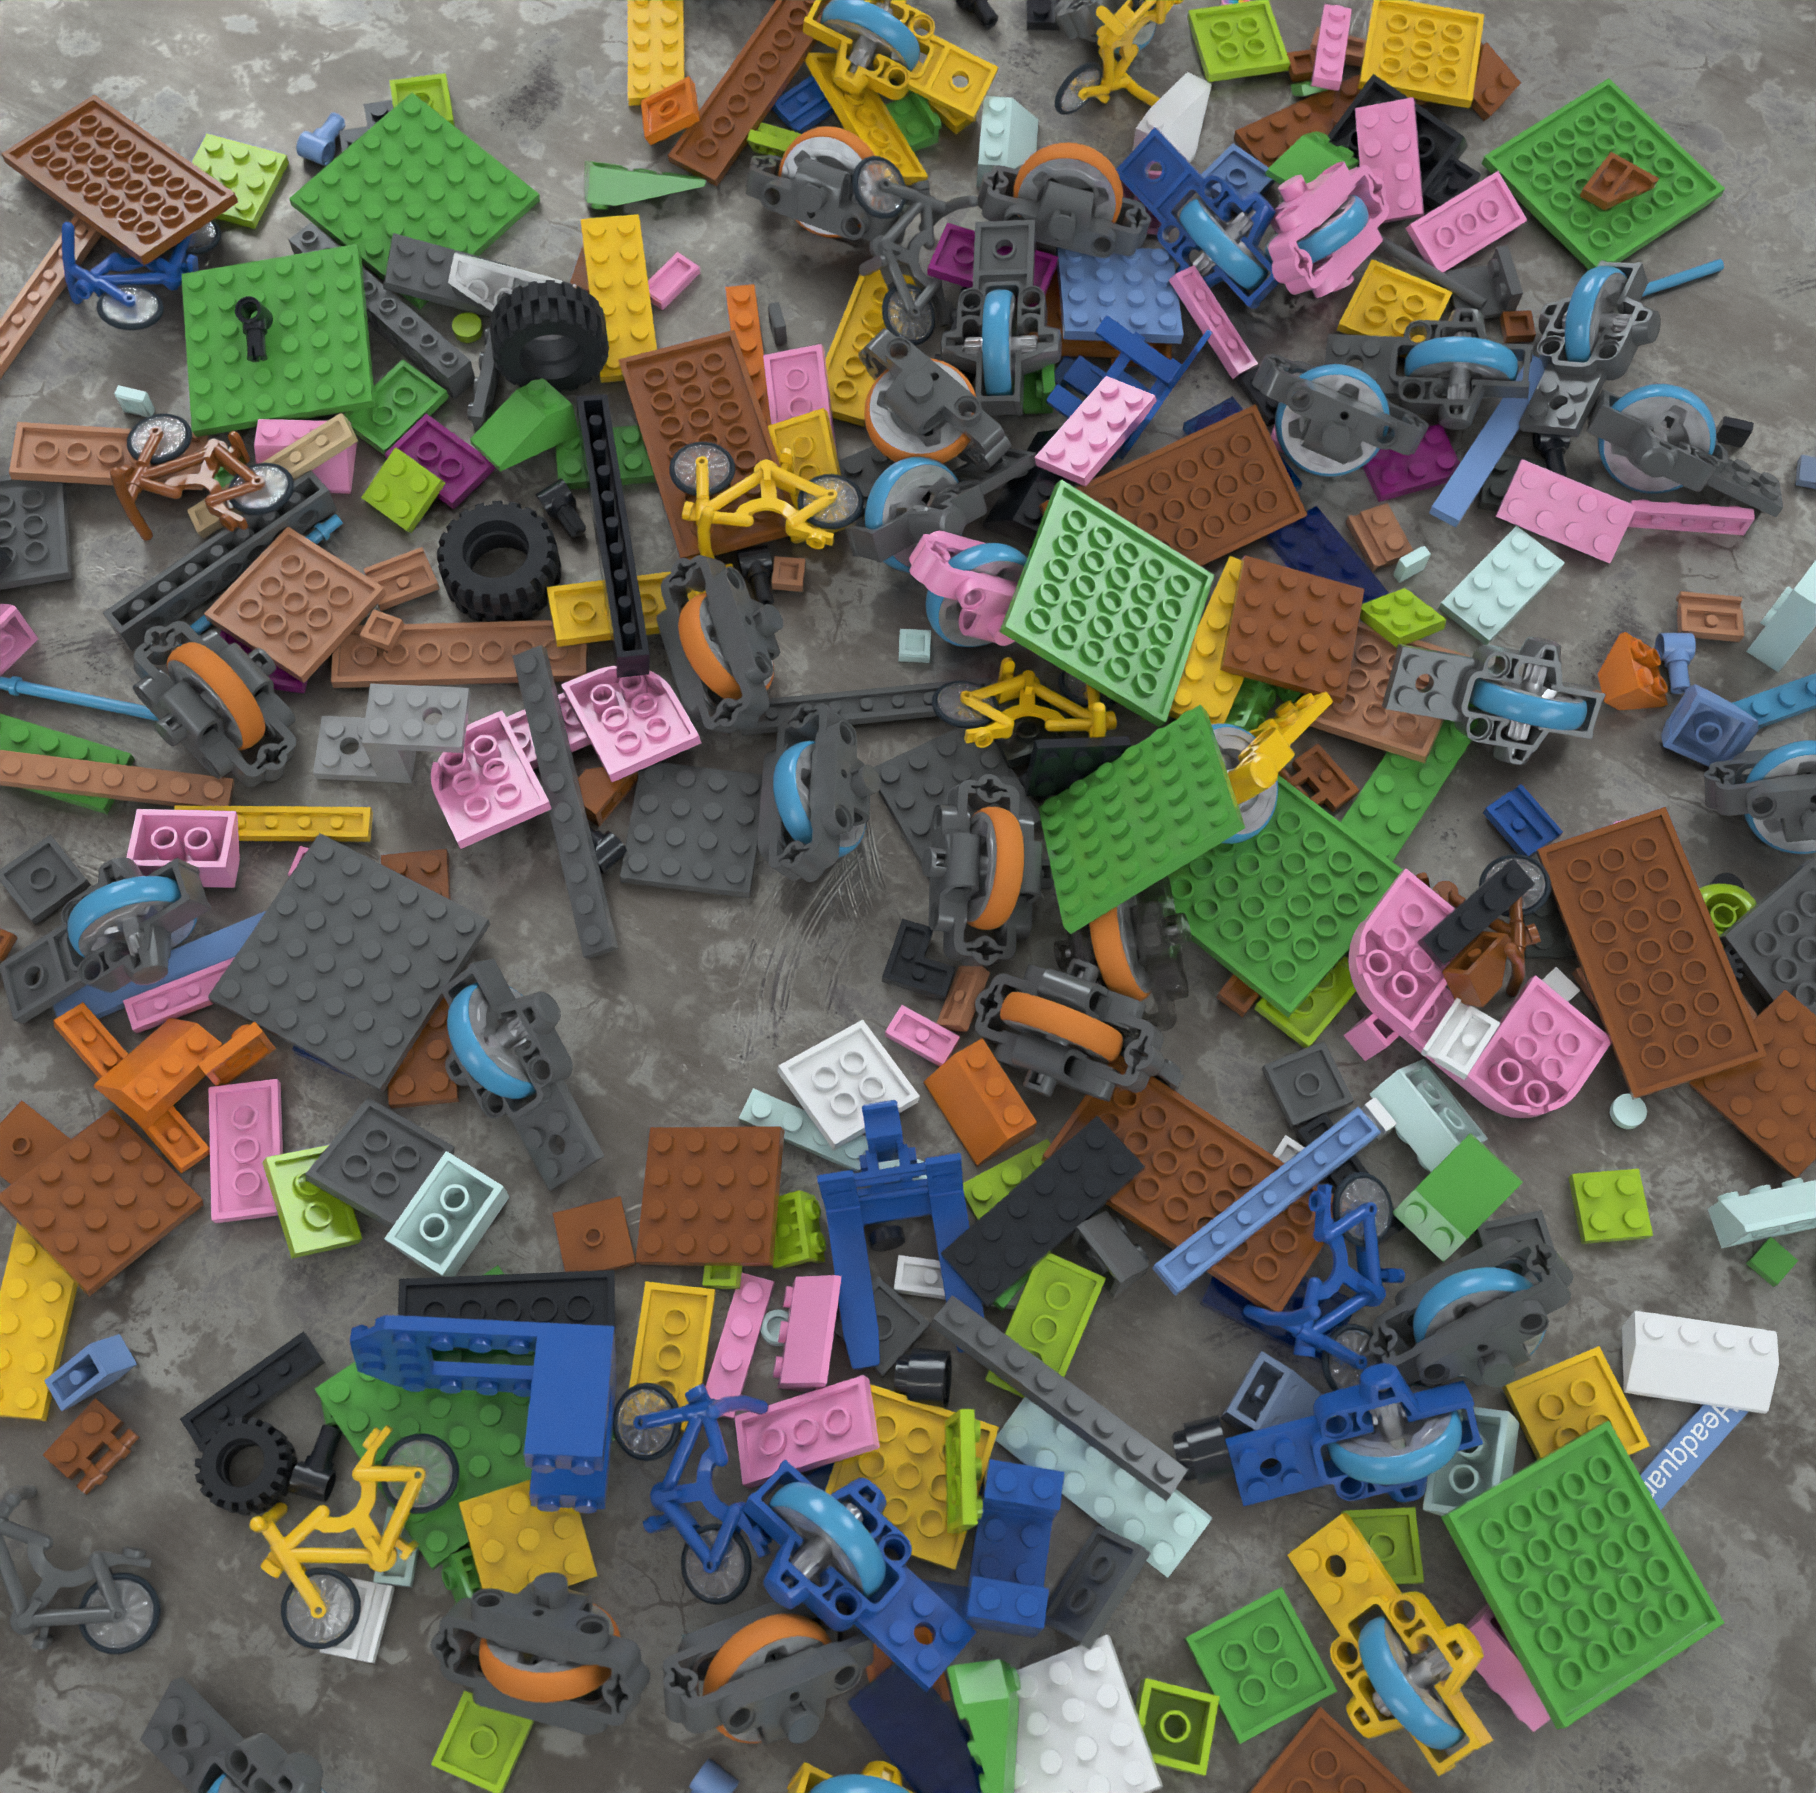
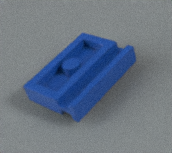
(803, 106)
(1522, 821)

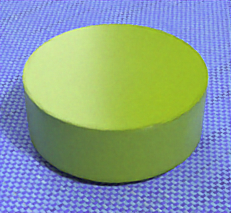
(467, 327)

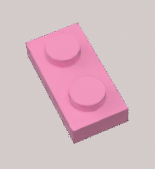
(922, 1036)

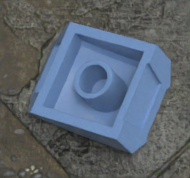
(1708, 727)

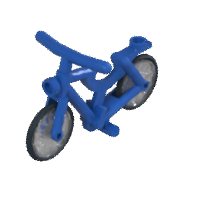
(120, 298)
(1363, 1217)
(647, 1426)

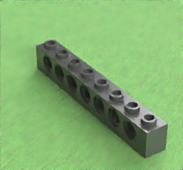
(401, 325)
(215, 564)

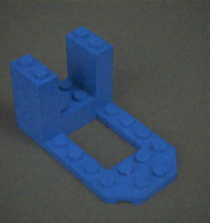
(567, 1388)
(1007, 1550)

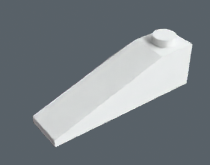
(1178, 115)
(490, 281)

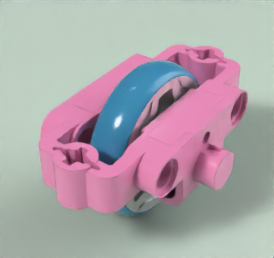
(1326, 228)
(968, 573)

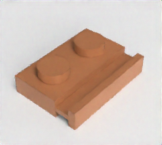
(1379, 536)
(403, 578)
(1710, 616)

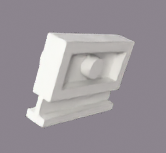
(1460, 1038)
(367, 1635)

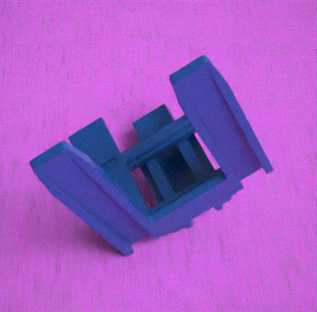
(889, 1198)

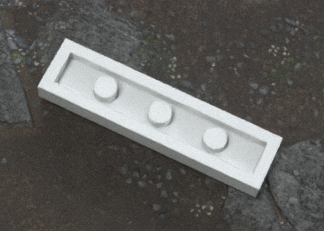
(924, 1279)

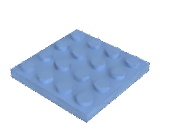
(1126, 288)

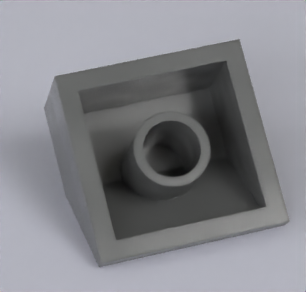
(1109, 1252)

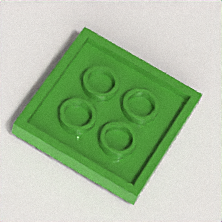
(1260, 1665)

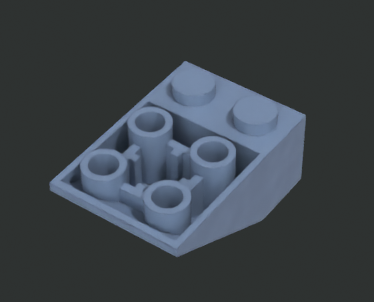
(1270, 1397)

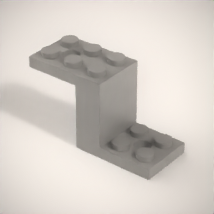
(392, 733)

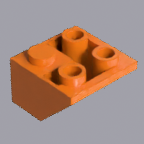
(1632, 676)

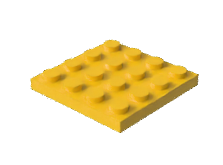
(1423, 50)
(913, 1473)

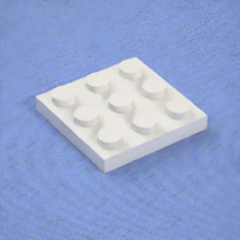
(841, 1077)

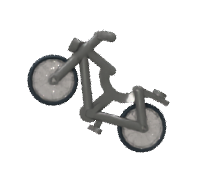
(883, 194)
(114, 1612)

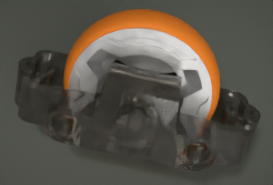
(1137, 951)

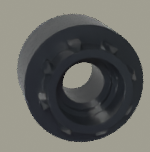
(925, 1376)
(1203, 1450)

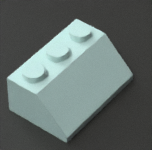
(1006, 135)
(1425, 1113)
(1764, 1212)
(447, 1216)
(1477, 1467)

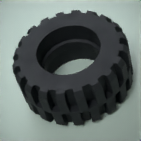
(544, 311)
(493, 528)

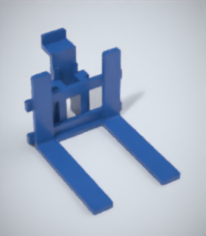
(1086, 377)

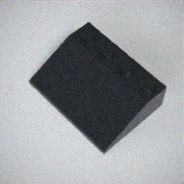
(1437, 142)

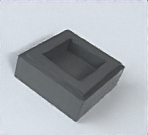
(777, 323)

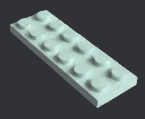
(1104, 1488)

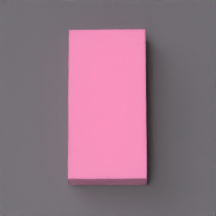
(671, 280)

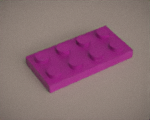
(955, 259)

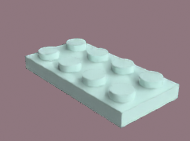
(1501, 585)

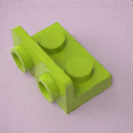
(771, 139)
(798, 1231)

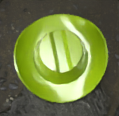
(1726, 904)

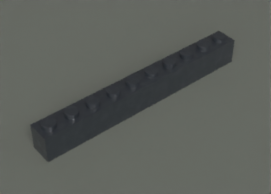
(612, 537)

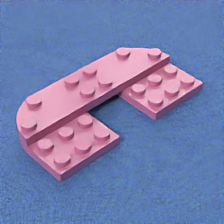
(494, 782)
(1542, 1041)

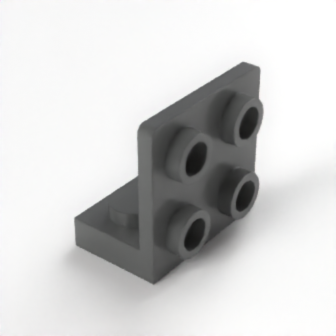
(1494, 282)

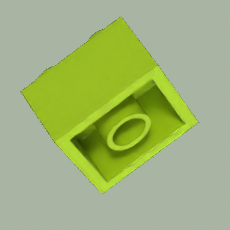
(1177, 1724)

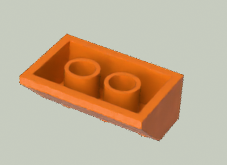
(158, 1071)
(980, 1103)

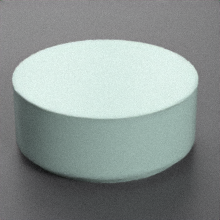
(1628, 1112)
(771, 1326)

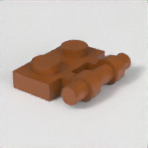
(1323, 776)
(84, 1440)

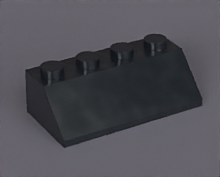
(1017, 509)

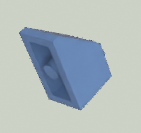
(90, 1371)

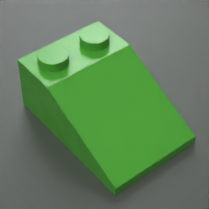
(1309, 158)
(526, 425)
(1457, 1197)

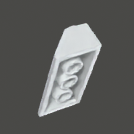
(1699, 1361)

